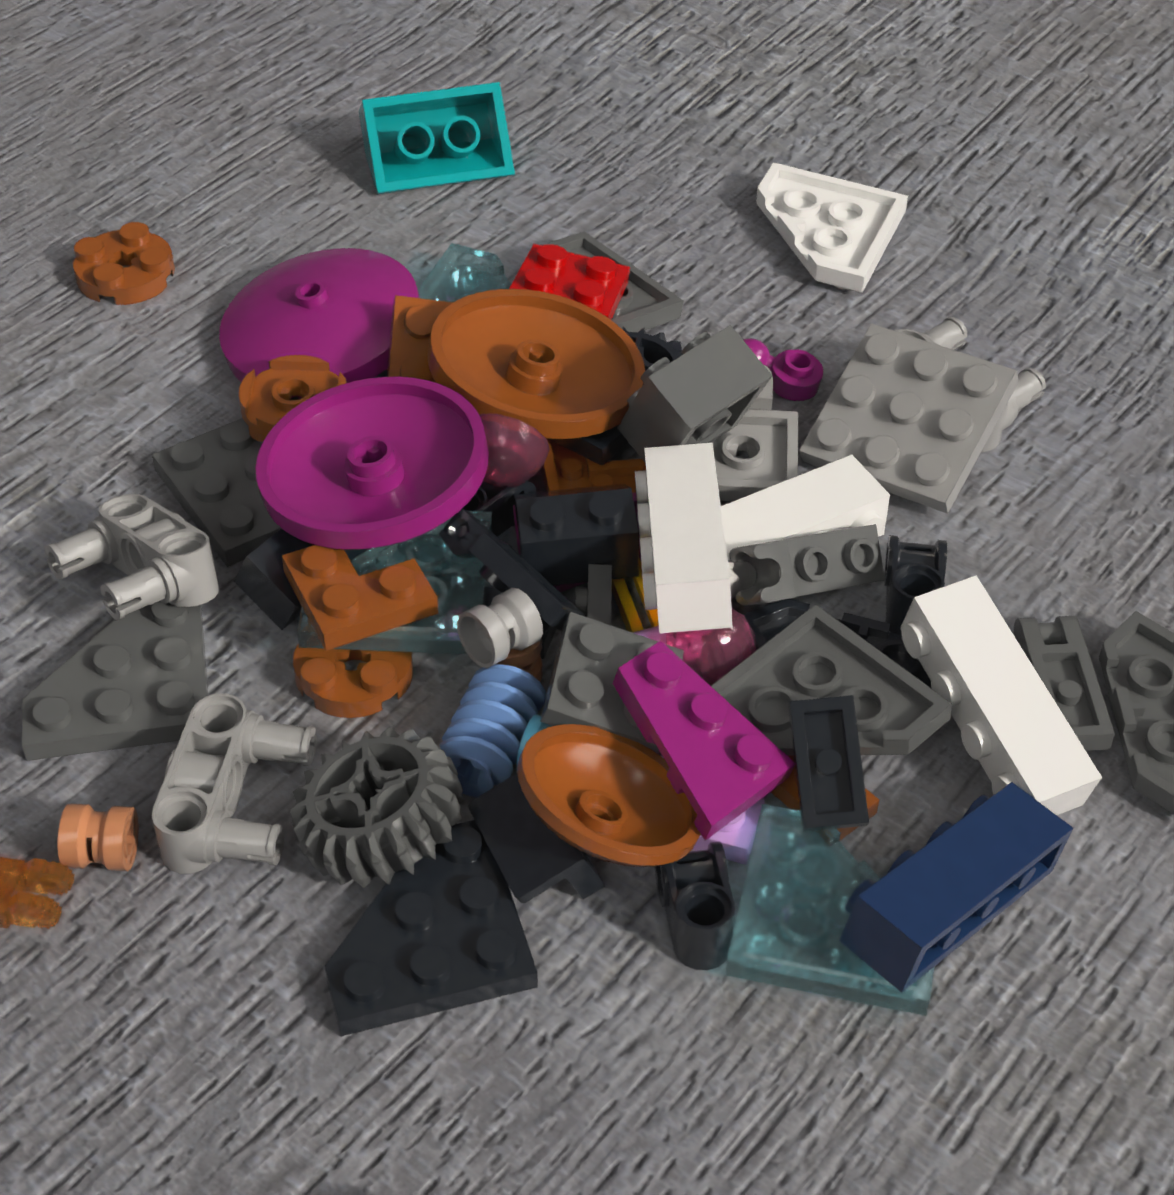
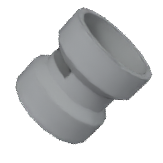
(504, 625)

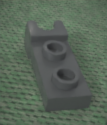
(811, 564)

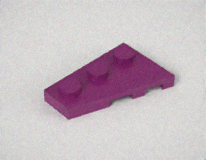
(705, 741)

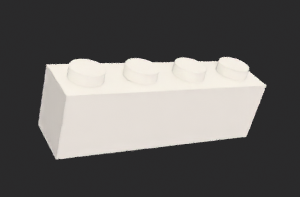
(809, 504)
(683, 539)
(997, 696)

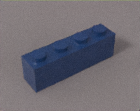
(953, 885)

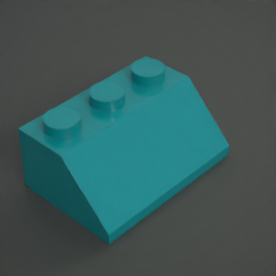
(436, 138)

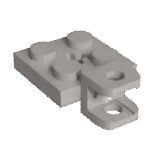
(771, 447)

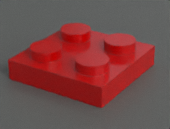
(585, 279)

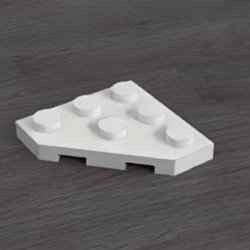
(831, 222)

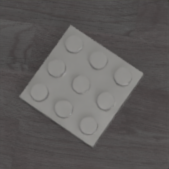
(911, 415)

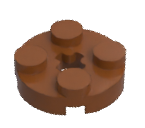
(101, 262)
(268, 395)
(353, 692)

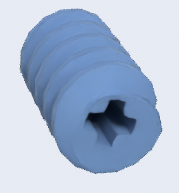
(490, 726)

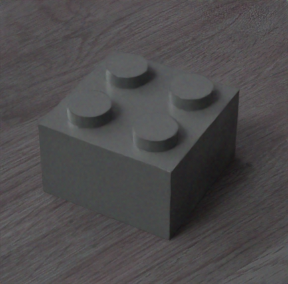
(695, 394)

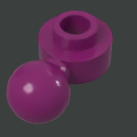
(794, 372)

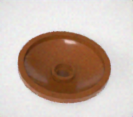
(606, 796)

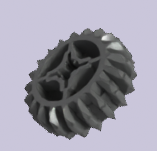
(377, 807)

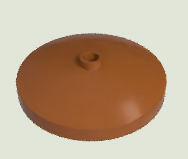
(536, 361)

